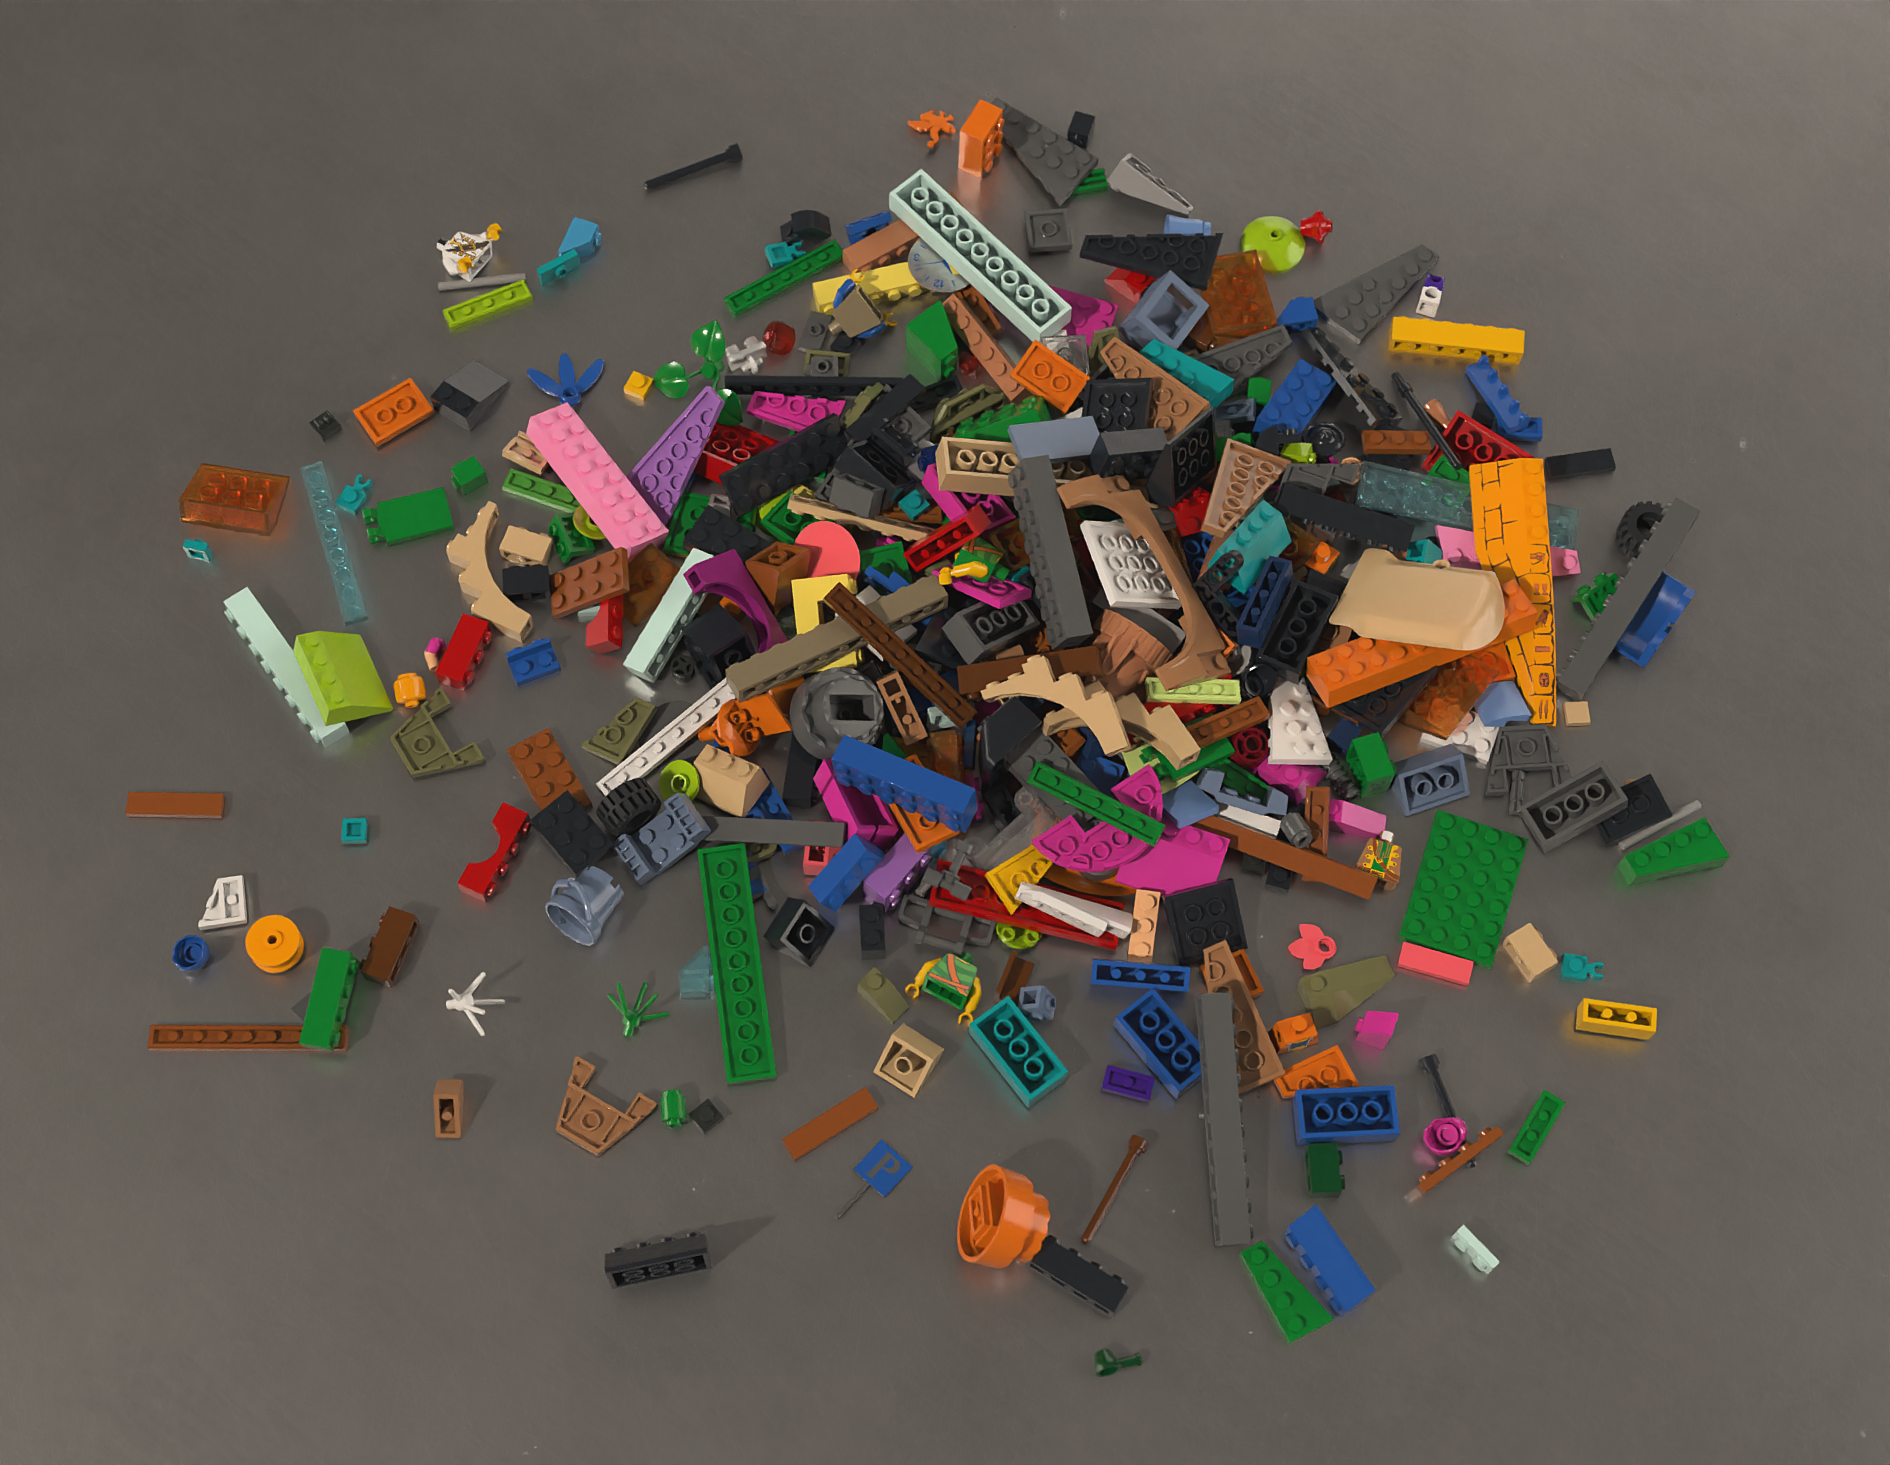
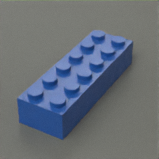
(904, 784)

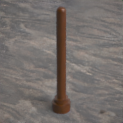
(1136, 1147)

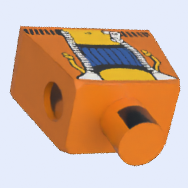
(1295, 1034)

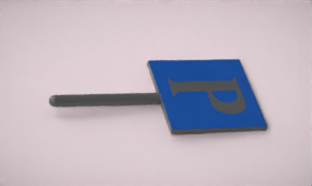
(880, 1169)

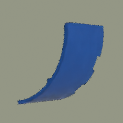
(1651, 622)

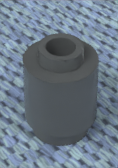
(1296, 830)

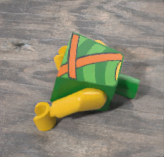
(976, 560)
(952, 981)

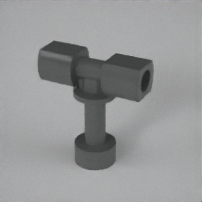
(949, 879)

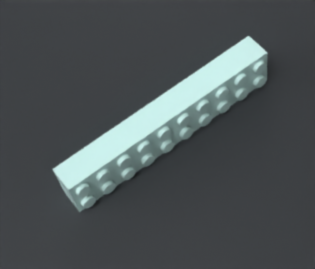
(979, 257)

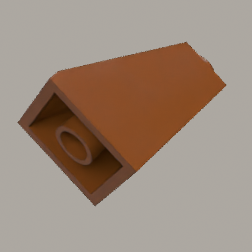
(774, 570)

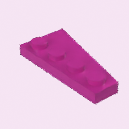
(792, 412)

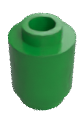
(673, 1108)

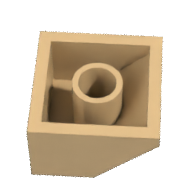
(908, 1060)

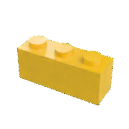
(1616, 1019)

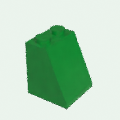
(933, 342)

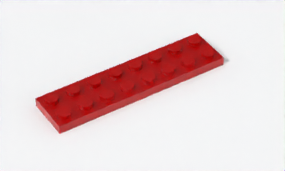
(986, 904)

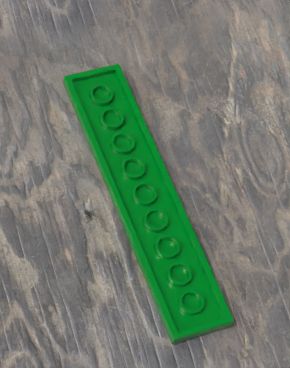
(736, 964)

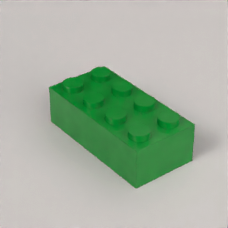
(994, 425)

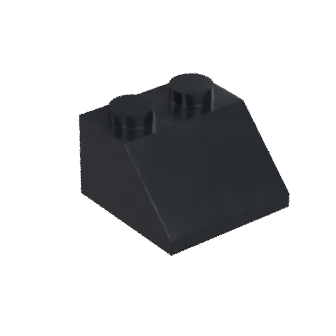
(799, 931)

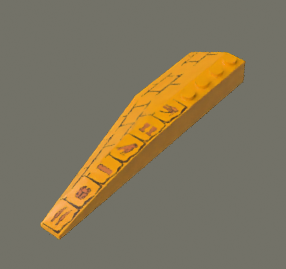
(1515, 544)

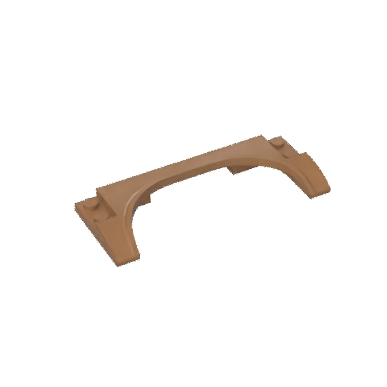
(1201, 654)

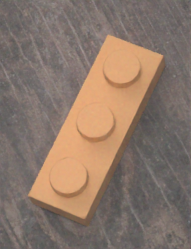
(1143, 926)

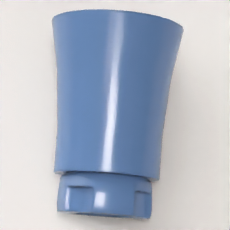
(1186, 226)

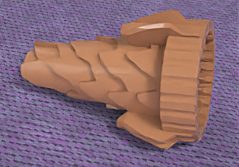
(1126, 656)

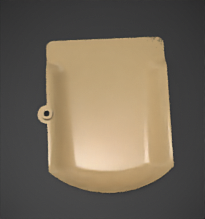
(1421, 603)

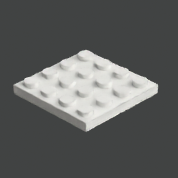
(1127, 567)

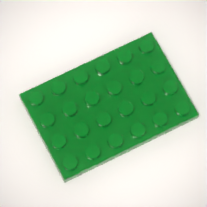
(1463, 889)

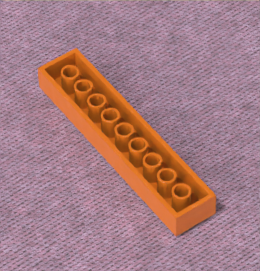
(1376, 663)

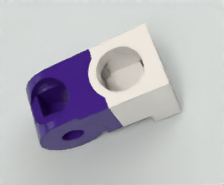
(1430, 295)

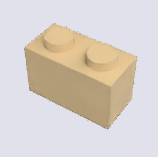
(526, 547)
(1530, 952)

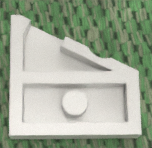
(226, 904)

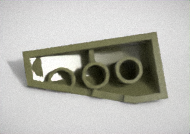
(1339, 990)

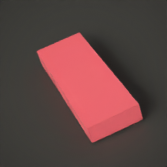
(1435, 963)

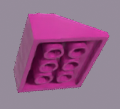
(1177, 862)

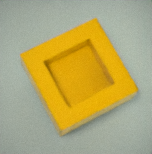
(638, 385)

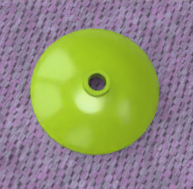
(1274, 253)

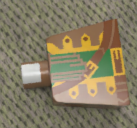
(1382, 860)

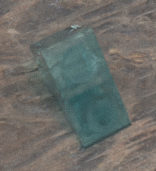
(695, 977)

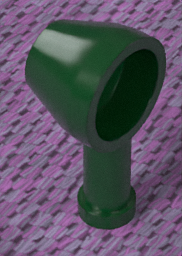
(1107, 1364)

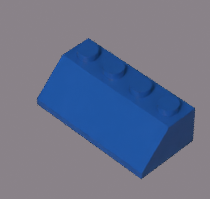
(1329, 1261)

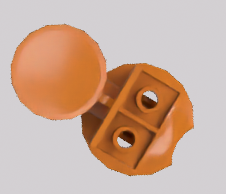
(743, 723)

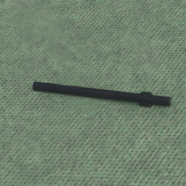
(1406, 391)

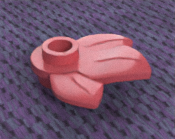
(1309, 947)

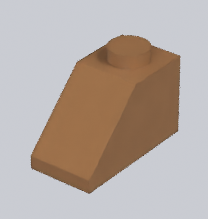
(448, 1108)

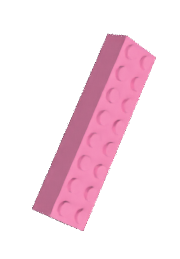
(596, 480)

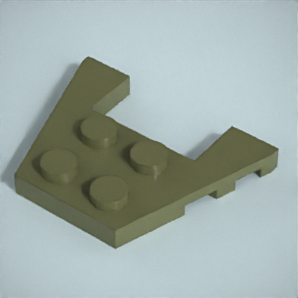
(423, 746)

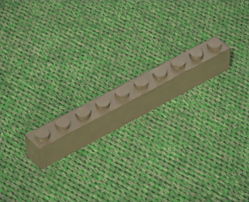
(832, 640)

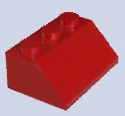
(1129, 283)

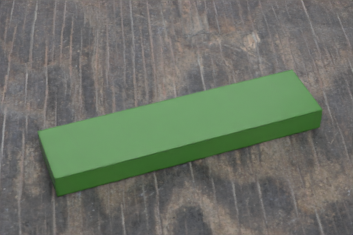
(540, 491)

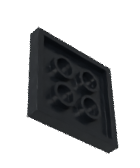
(1118, 403)
(1204, 918)

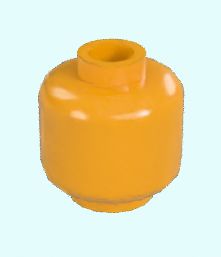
(409, 690)

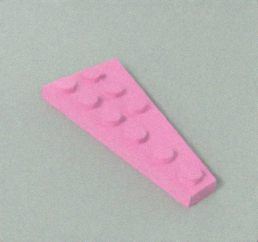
(1459, 551)

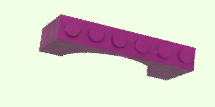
(729, 577)

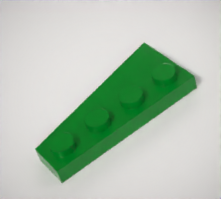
(1286, 1297)

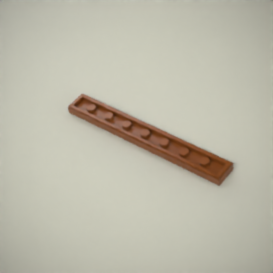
(1290, 857)
(231, 1038)

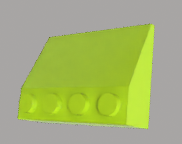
(340, 676)

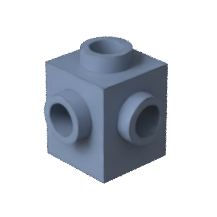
(1037, 1003)

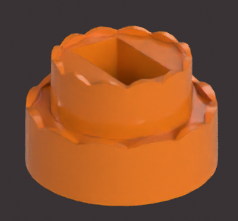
(1001, 1219)

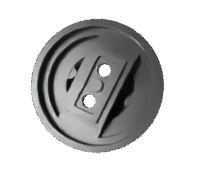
(819, 707)

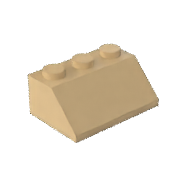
(728, 781)

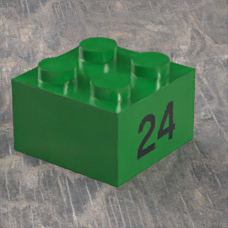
(1370, 764)

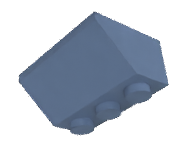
(1430, 779)

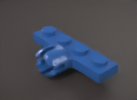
(771, 807)

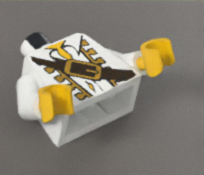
(468, 253)

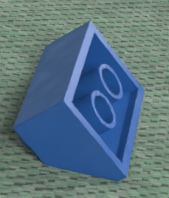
(846, 871)

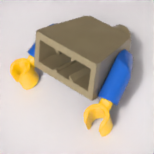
(856, 312)

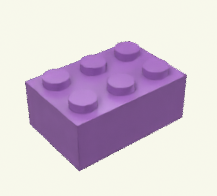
(895, 874)

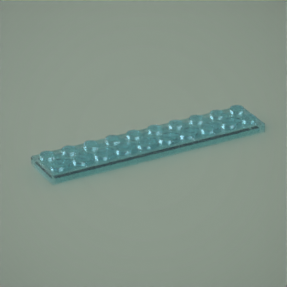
(1442, 501)

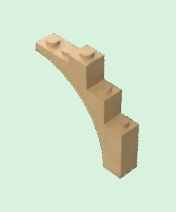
(476, 579)
(1039, 682)
(1159, 727)

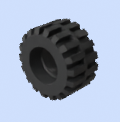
(1637, 516)
(628, 807)

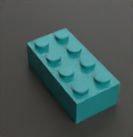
(1018, 1051)

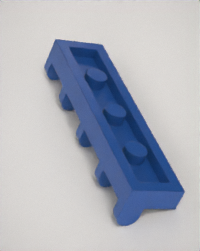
(1497, 395)

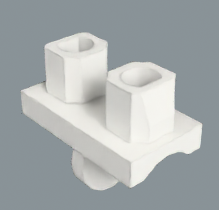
(746, 358)

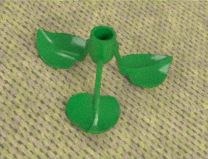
(708, 343)

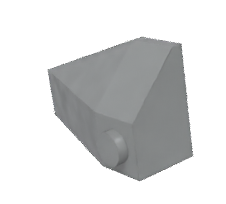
(1134, 179)

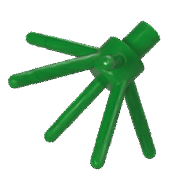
(633, 1016)

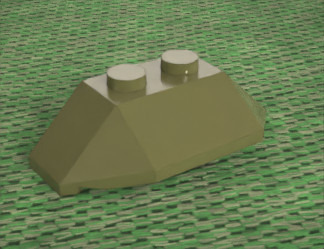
(966, 404)

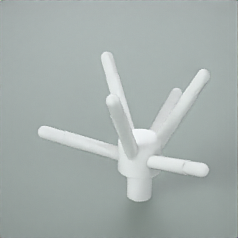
(465, 1002)

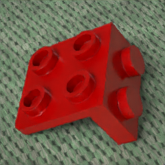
(1191, 511)

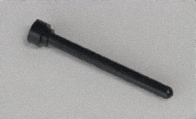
(733, 153)
(1430, 1065)

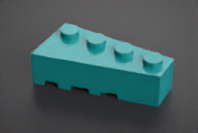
(1195, 375)

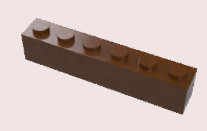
(1081, 661)

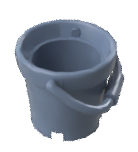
(583, 904)

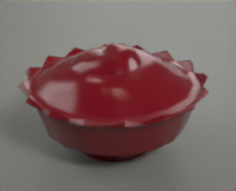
(1250, 747)

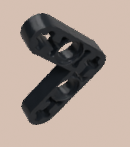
(1213, 588)

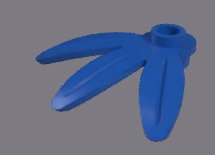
(568, 390)

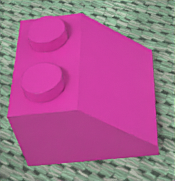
(1291, 778)

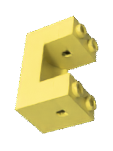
(809, 613)

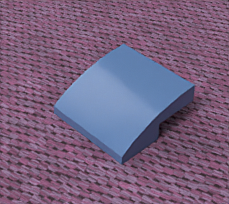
(1501, 704)

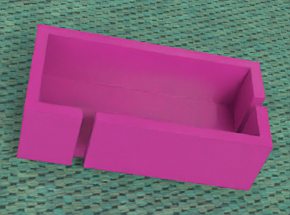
(862, 813)

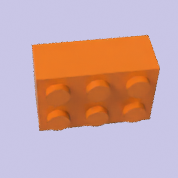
(981, 139)

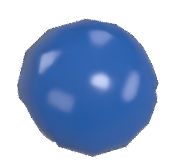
(190, 953)

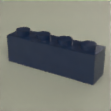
(1264, 602)

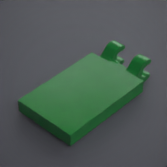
(409, 517)
(1208, 756)

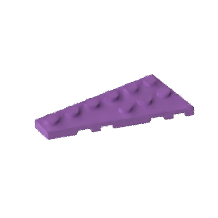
(671, 461)

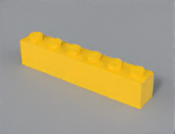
(1456, 340)

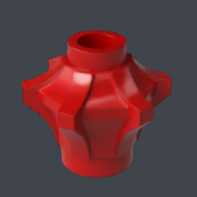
(1316, 226)

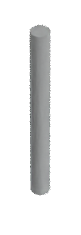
(483, 281)
(1677, 815)

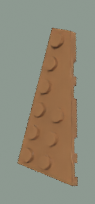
(1172, 402)
(1239, 483)
(1257, 1055)

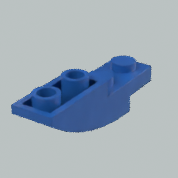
(889, 586)

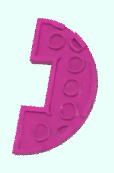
(1104, 845)

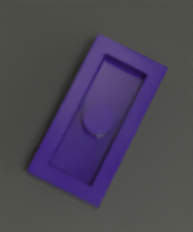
(1128, 1083)

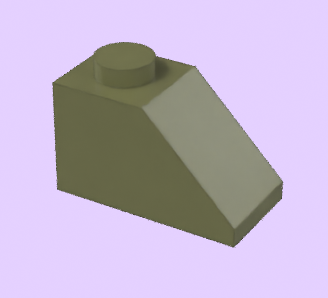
(882, 995)

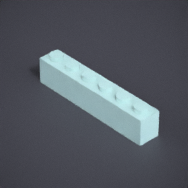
(665, 624)

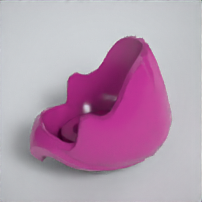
(1445, 1135)

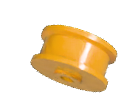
(274, 944)

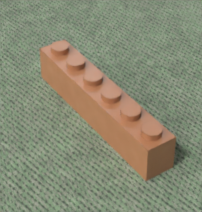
(882, 246)
(984, 347)

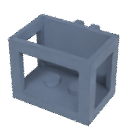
(1161, 315)

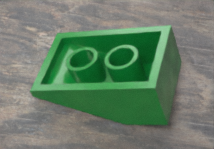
(784, 523)

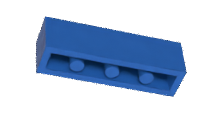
(1140, 974)

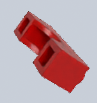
(605, 630)
(481, 878)

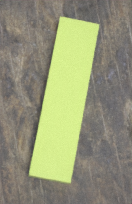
(1209, 692)

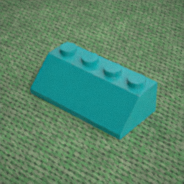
(1256, 539)

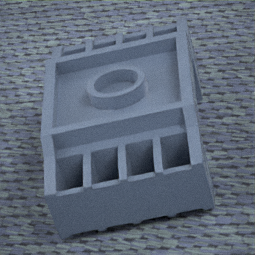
(1273, 802)
(663, 839)

